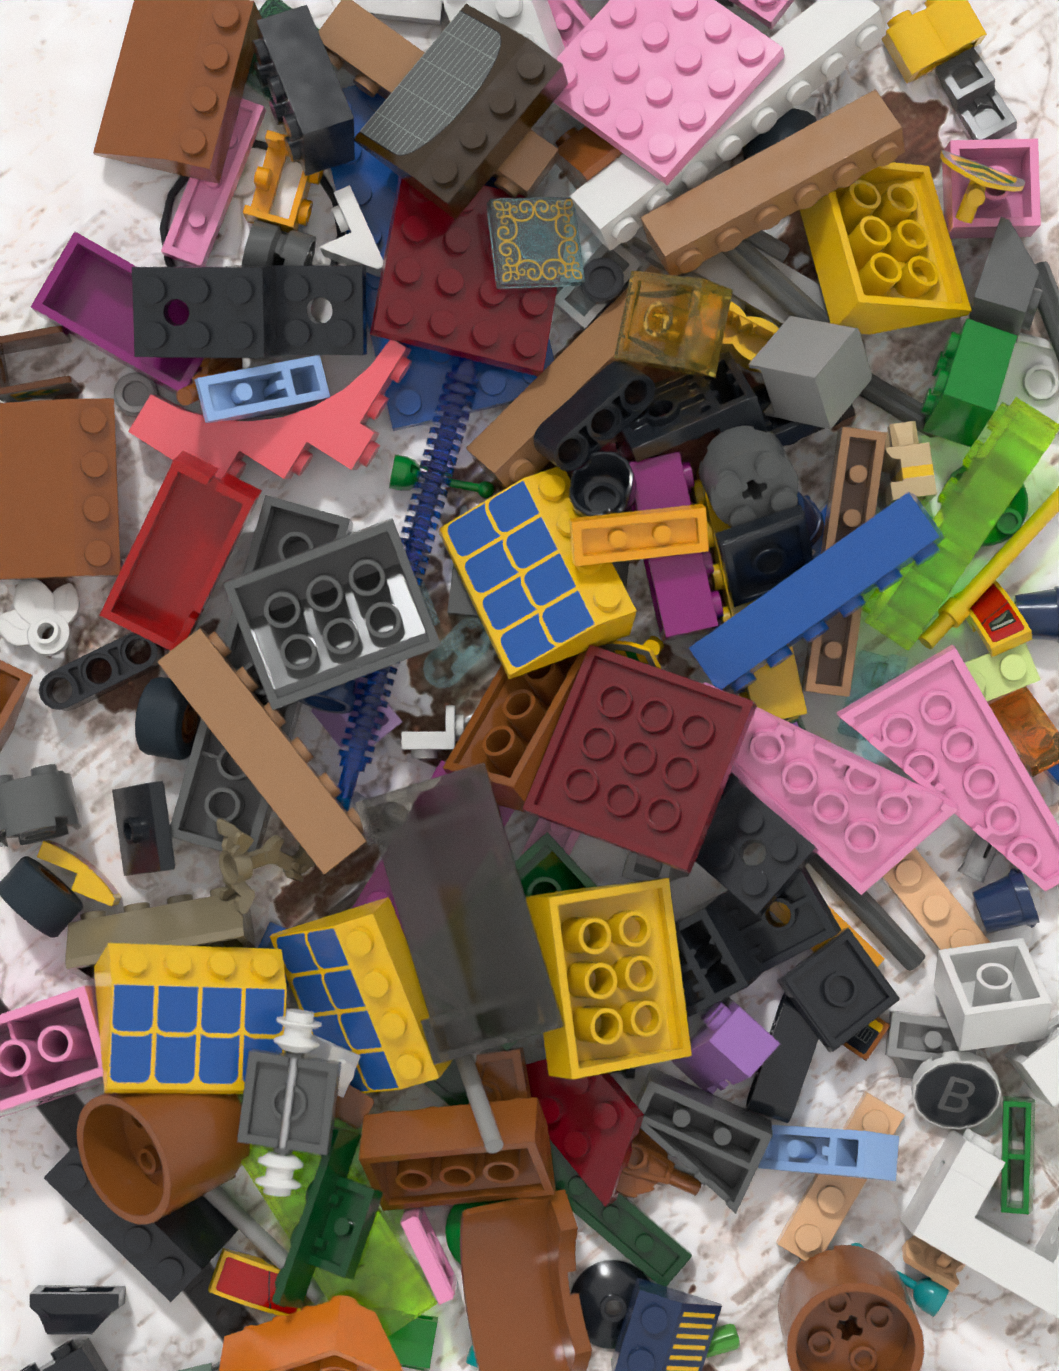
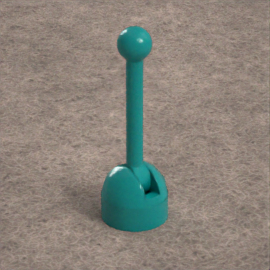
(926, 1293)

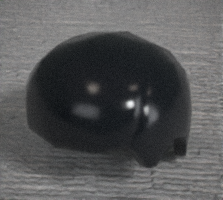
(603, 485)

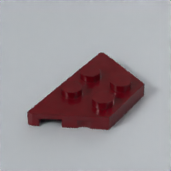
(589, 1124)

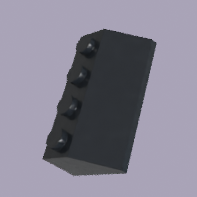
(164, 1251)

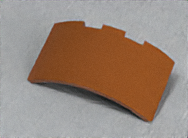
(518, 1285)

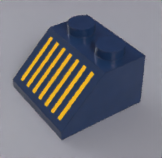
(665, 1330)

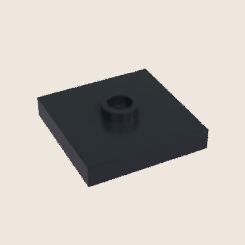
(763, 553)
(143, 828)
(838, 990)

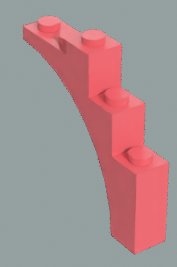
(281, 443)

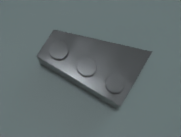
(705, 1133)

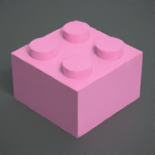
(1022, 207)

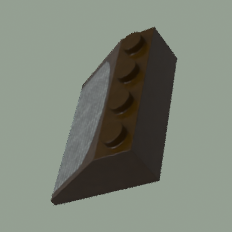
(463, 109)

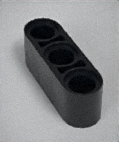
(613, 396)
(80, 672)
(783, 1073)

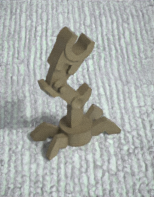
(238, 864)

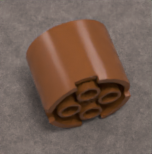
(158, 1149)
(845, 1285)

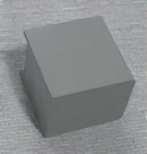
(813, 371)

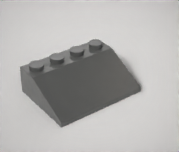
(332, 614)

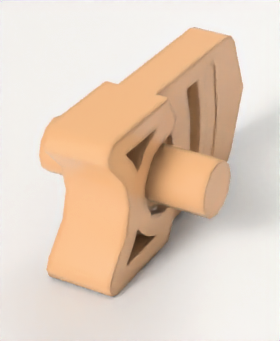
(932, 1262)

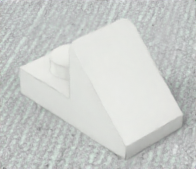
(357, 246)

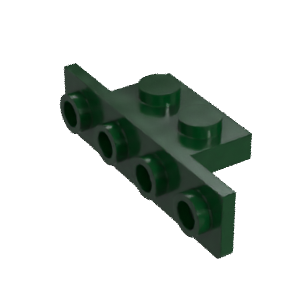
(331, 1225)

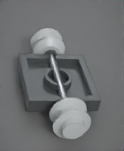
(289, 1102)

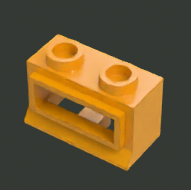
(267, 181)

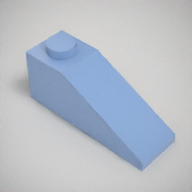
(263, 390)
(832, 1152)

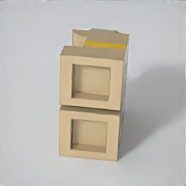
(908, 465)

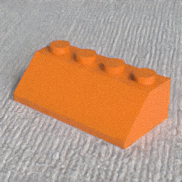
(317, 1338)

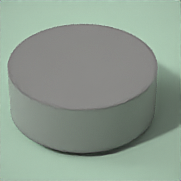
(133, 392)

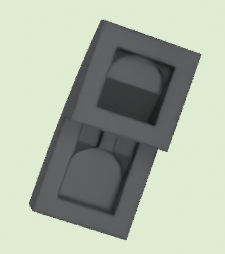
(974, 96)

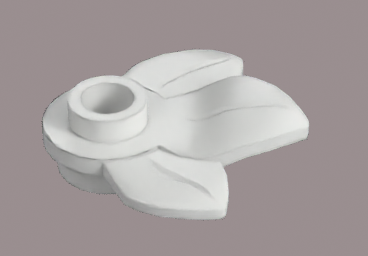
(38, 610)

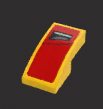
(998, 621)
(89, 879)
(247, 1282)

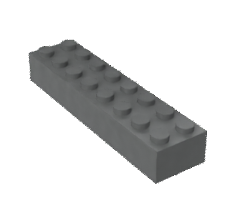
(213, 780)

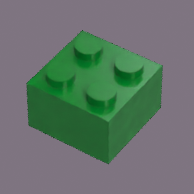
(967, 382)

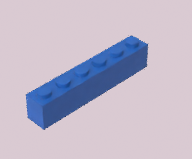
(817, 593)

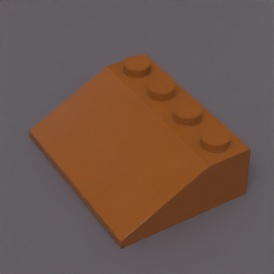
(179, 85)
(58, 489)

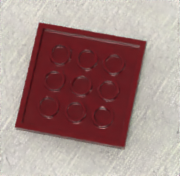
(443, 291)
(640, 758)

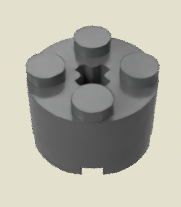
(748, 475)
(37, 806)

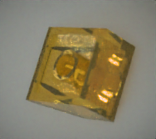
(673, 323)

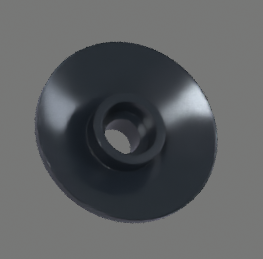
(599, 1285)

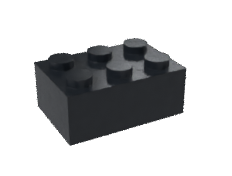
(304, 90)

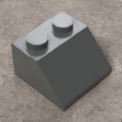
(1006, 287)

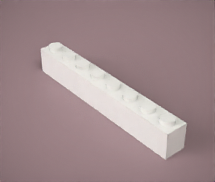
(815, 50)

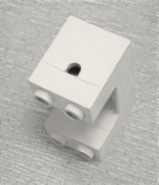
(947, 1218)

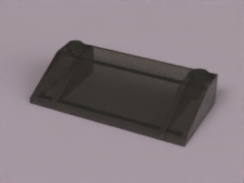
(462, 913)

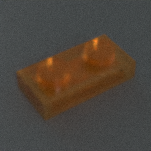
(1028, 730)

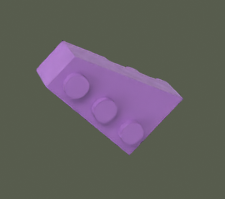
(726, 1047)

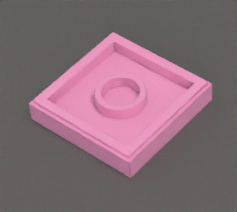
(429, 1253)

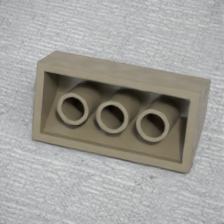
(180, 922)

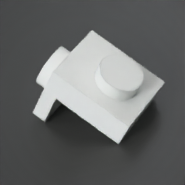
(426, 744)

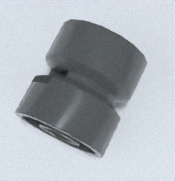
(270, 246)

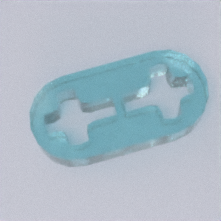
(449, 646)

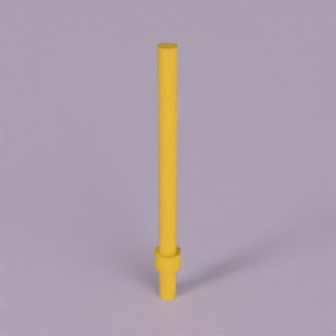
(956, 609)

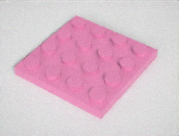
(663, 77)

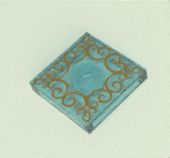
(535, 242)

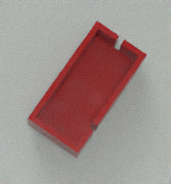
(180, 551)

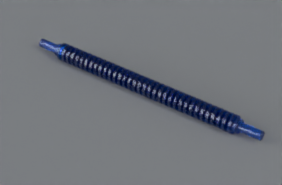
(461, 379)

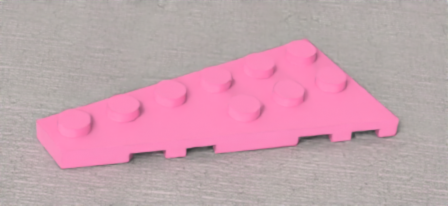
(951, 743)
(840, 802)

